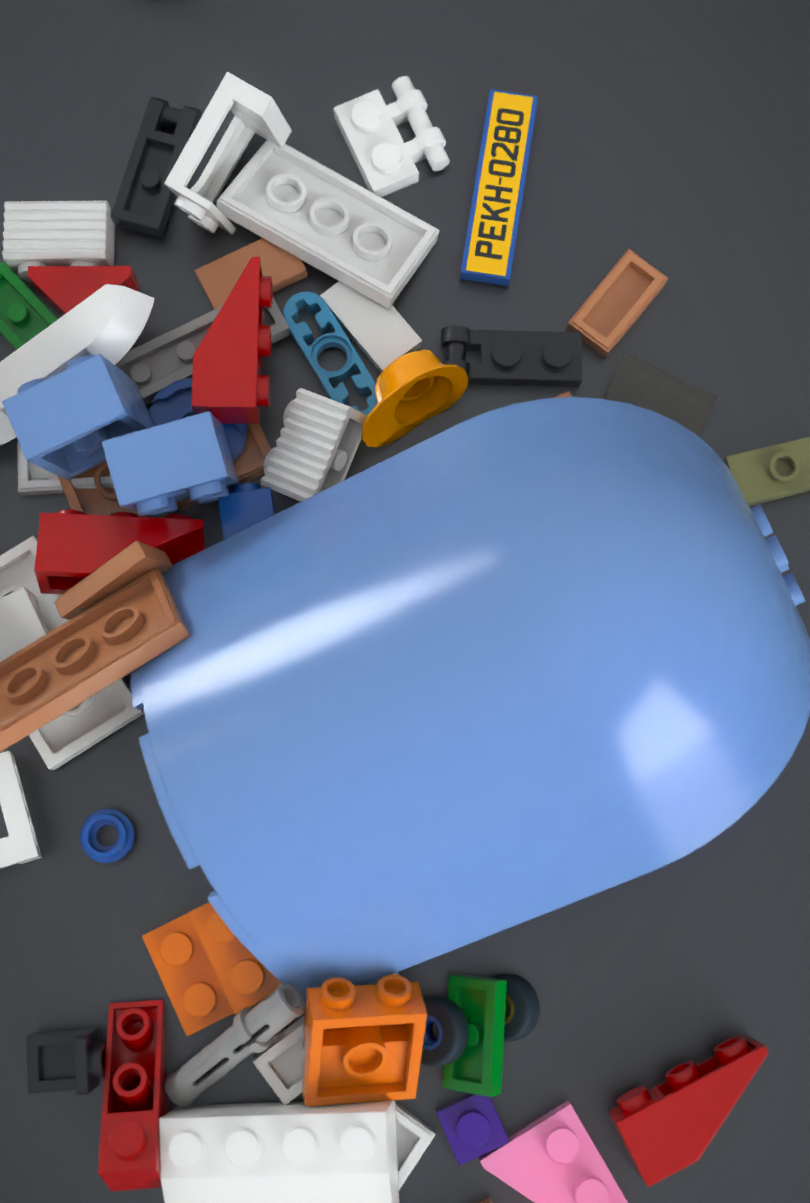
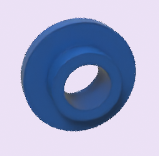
(91, 831)

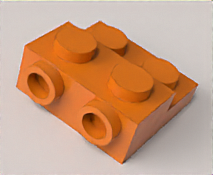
(206, 969)
(363, 1041)

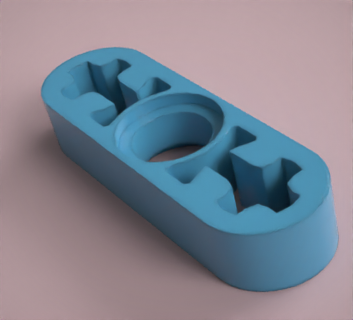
(325, 322)

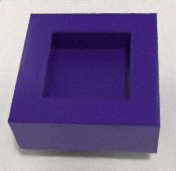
(471, 1126)

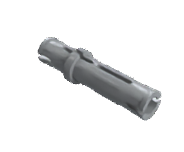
(250, 1033)

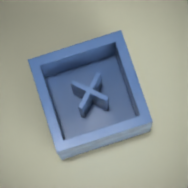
(72, 412)
(171, 464)

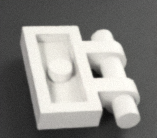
(377, 144)

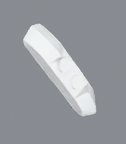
(101, 324)

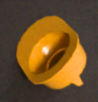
(411, 393)

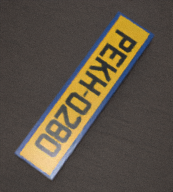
(499, 188)

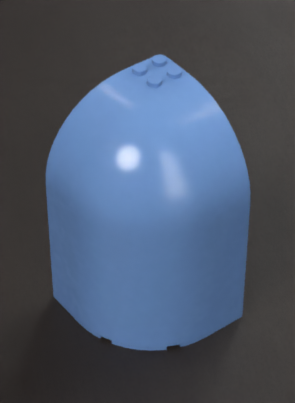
(473, 687)

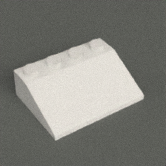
(279, 1153)

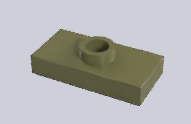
(772, 471)

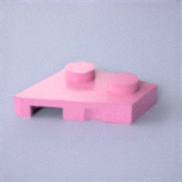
(554, 1162)

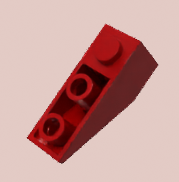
(231, 353)
(79, 543)
(133, 1095)
(679, 1118)

